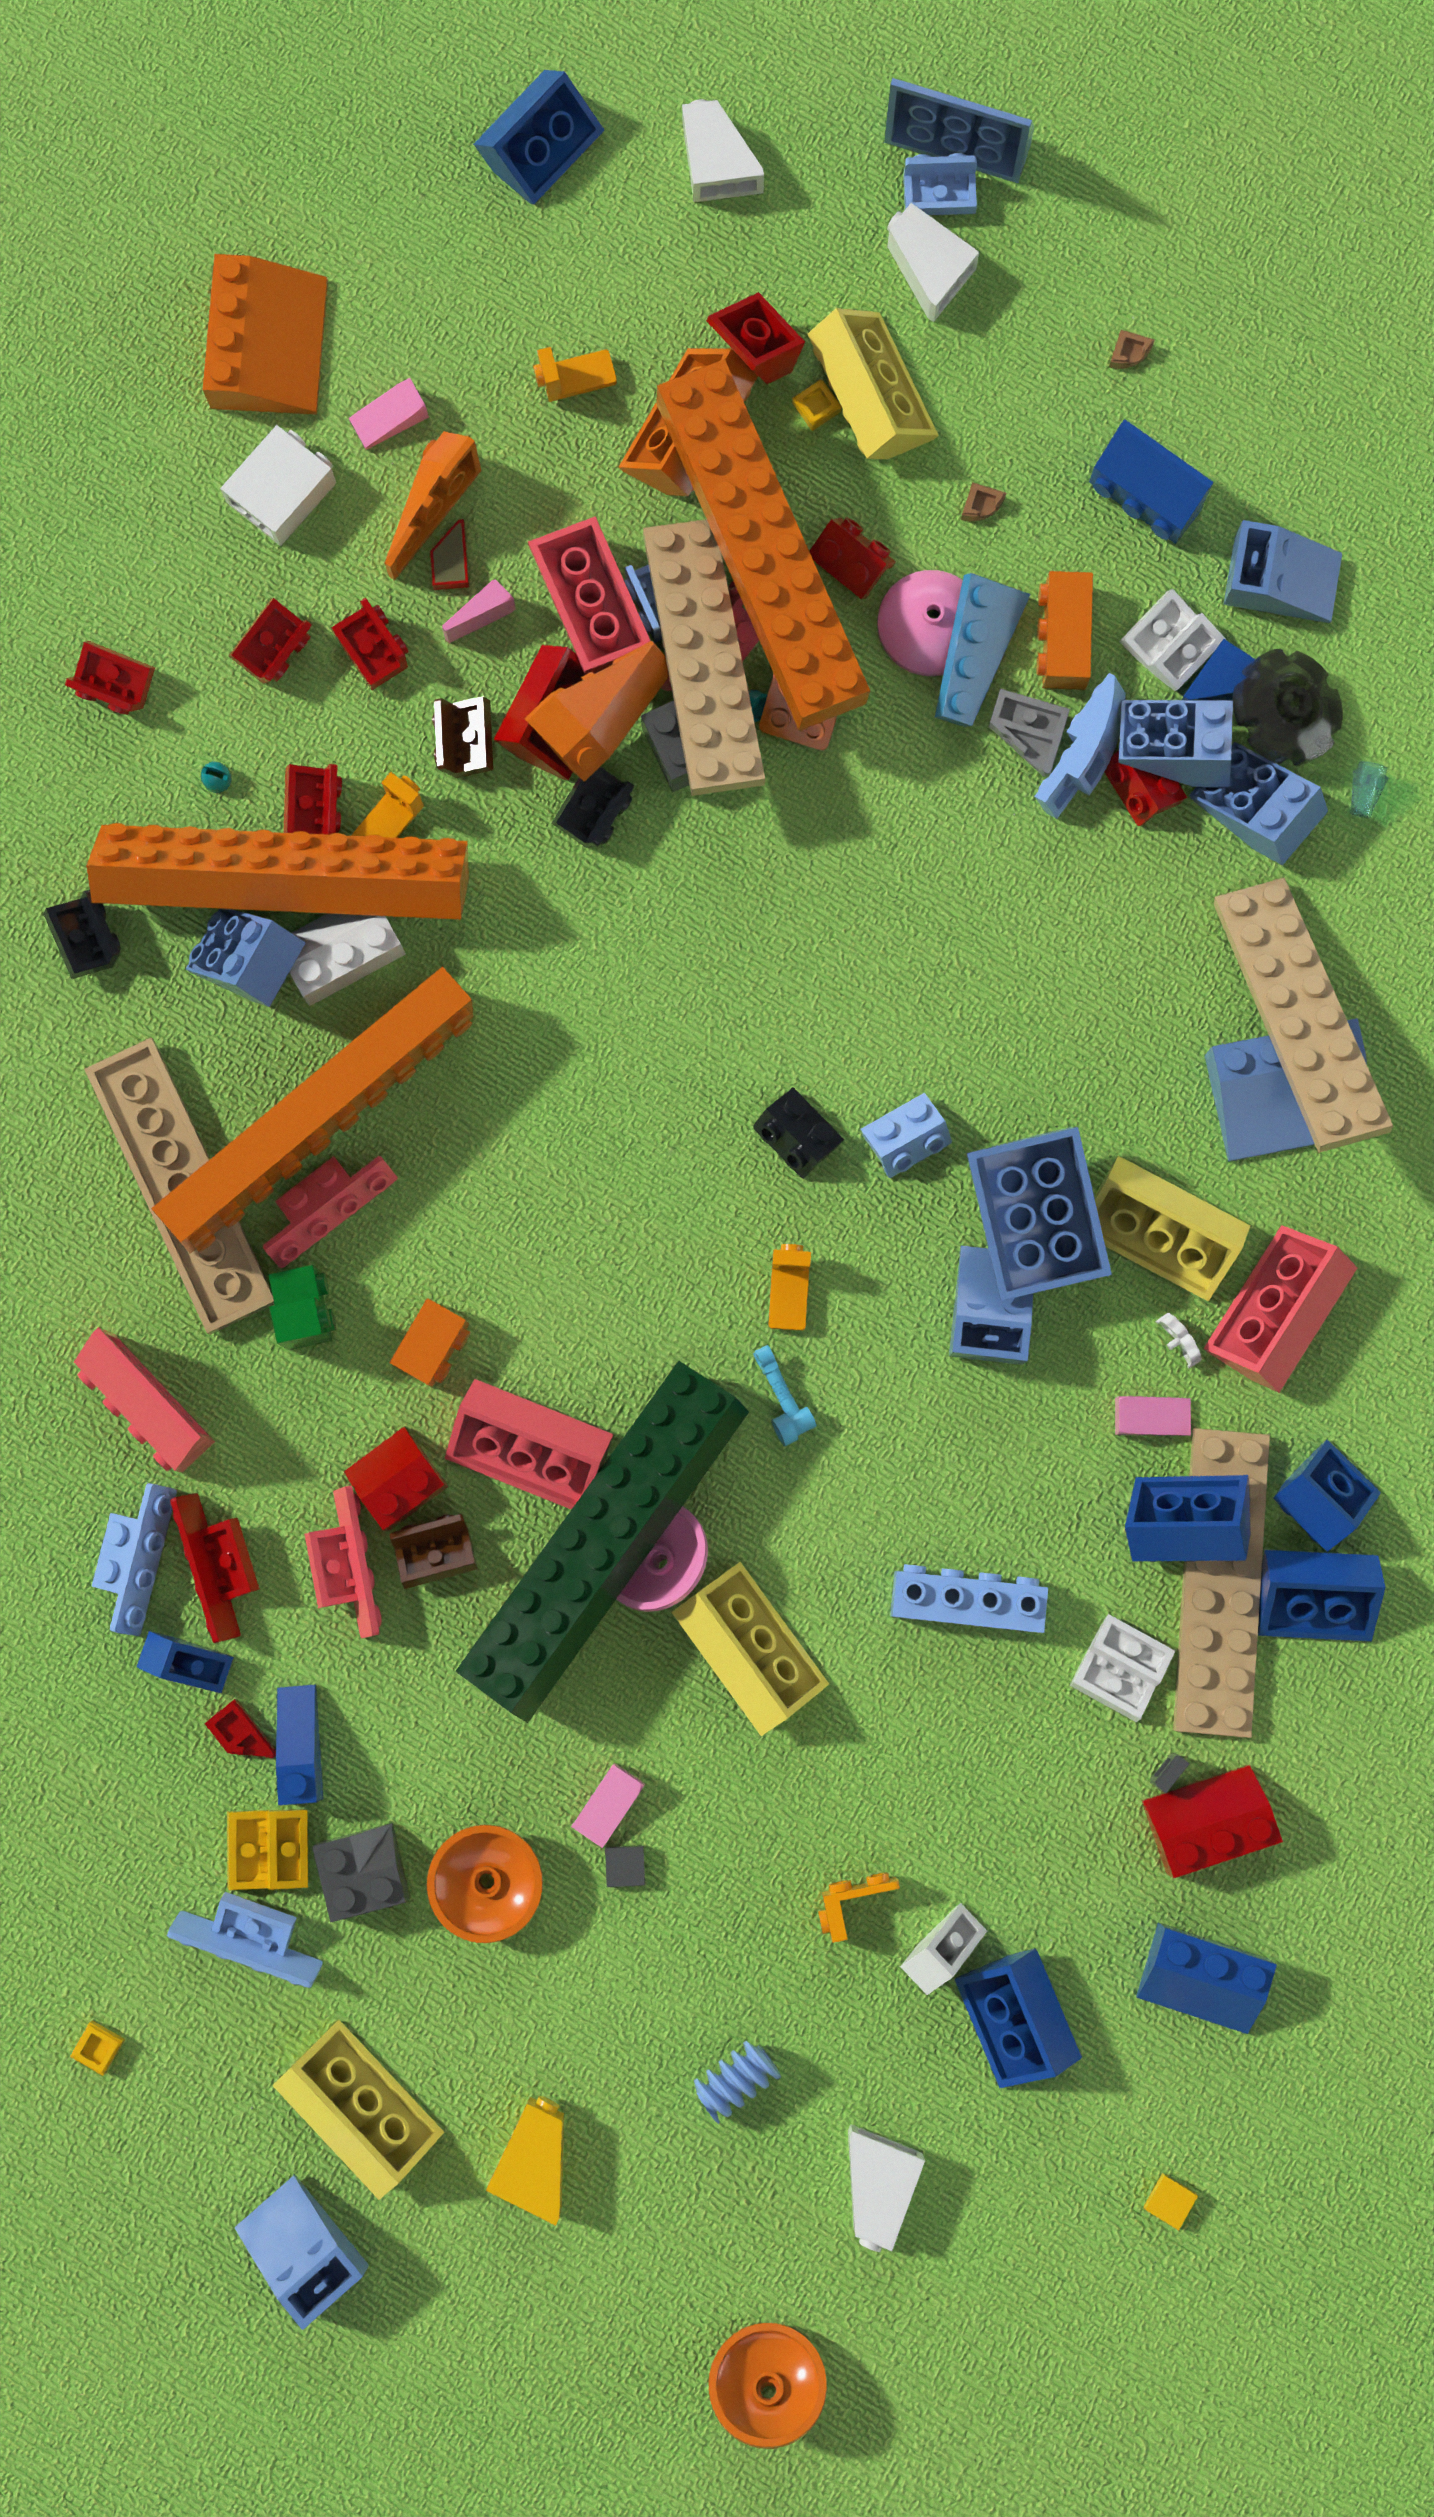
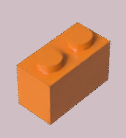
(431, 1343)

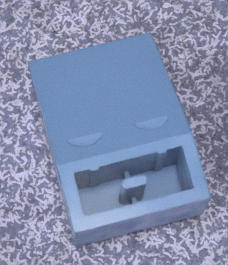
(1282, 573)
(1178, 739)
(1264, 804)
(245, 955)
(982, 1322)
(300, 2252)

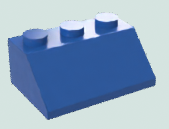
(539, 135)
(1150, 482)
(1189, 1518)
(1320, 1595)
(1206, 1978)
(1018, 2019)

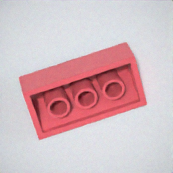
(589, 594)
(1281, 1307)
(142, 1400)
(526, 1444)

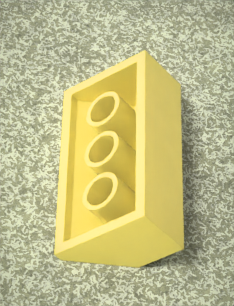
(871, 383)
(1167, 1228)
(750, 1648)
(359, 2109)

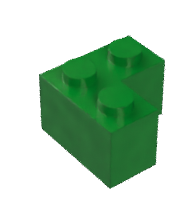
(300, 1308)

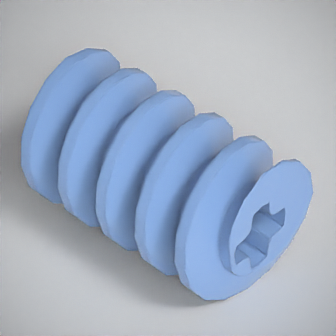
(735, 2080)

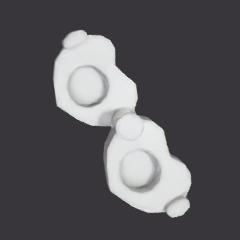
(1182, 1338)

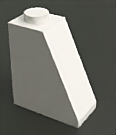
(717, 154)
(930, 258)
(881, 2186)

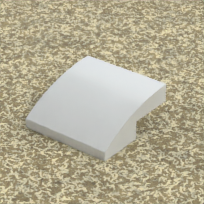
(1172, 640)
(1122, 1668)

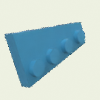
(979, 638)

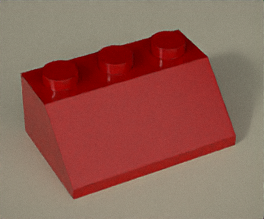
(550, 670)
(1211, 1821)

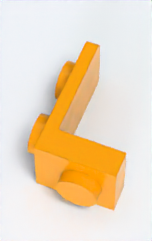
(573, 375)
(394, 810)
(789, 1288)
(832, 1917)

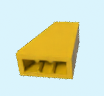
(533, 2162)

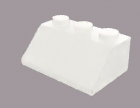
(342, 951)

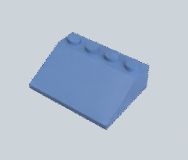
(947, 125)
(1255, 1098)
(1039, 1213)

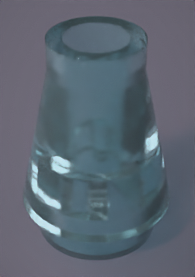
(1367, 787)

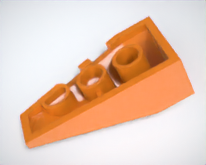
(441, 479)
(598, 712)

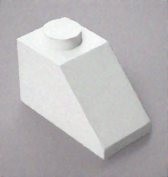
(944, 1949)

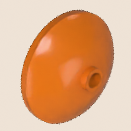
(468, 1906)
(761, 2358)

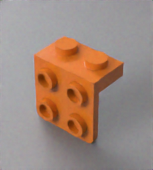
(779, 722)

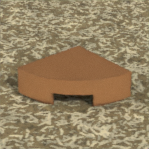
(1130, 350)
(982, 502)

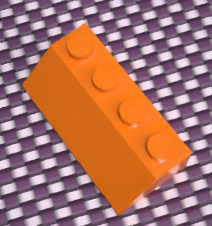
(653, 454)

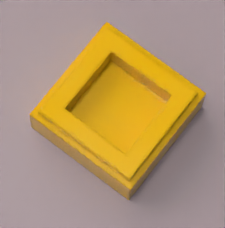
(816, 404)
(97, 2047)
(1170, 2201)

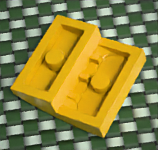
(267, 1849)

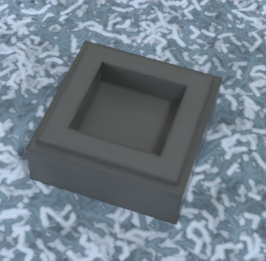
(1169, 1772)
(625, 1866)

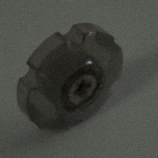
(1287, 707)

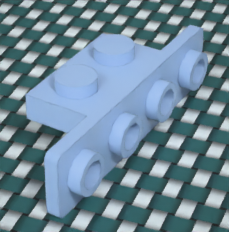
(132, 1558)
(248, 1936)

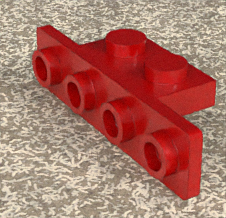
(217, 1563)

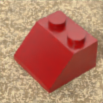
(759, 337)
(395, 1479)

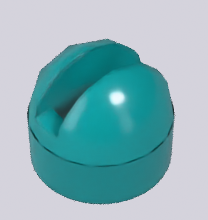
(757, 702)
(214, 783)

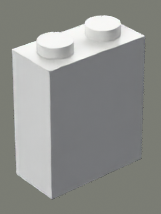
(279, 484)

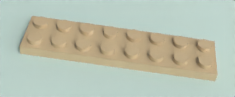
(703, 658)
(1302, 1015)
(162, 1154)
(1222, 1602)

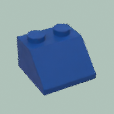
(1327, 1496)

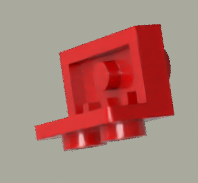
(851, 556)
(270, 642)
(371, 645)
(111, 678)
(1142, 791)
(312, 799)

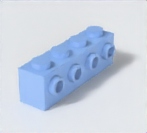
(969, 1601)

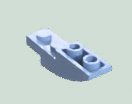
(1094, 741)

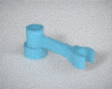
(793, 1421)

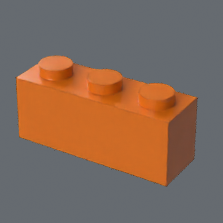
(1065, 630)

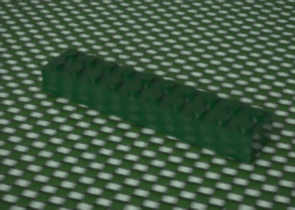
(602, 1541)

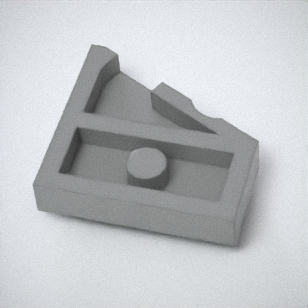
(1030, 728)

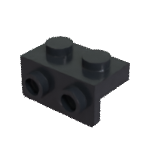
(593, 808)
(83, 936)
(797, 1132)

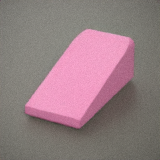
(389, 414)
(484, 608)
(1152, 1416)
(608, 1805)

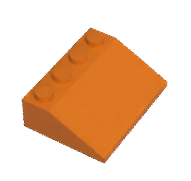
(264, 336)

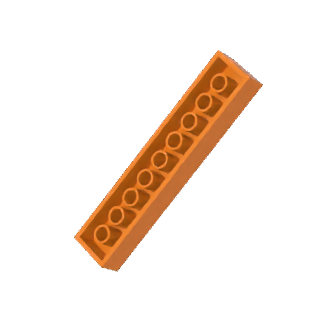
(762, 545)
(279, 871)
(316, 1111)

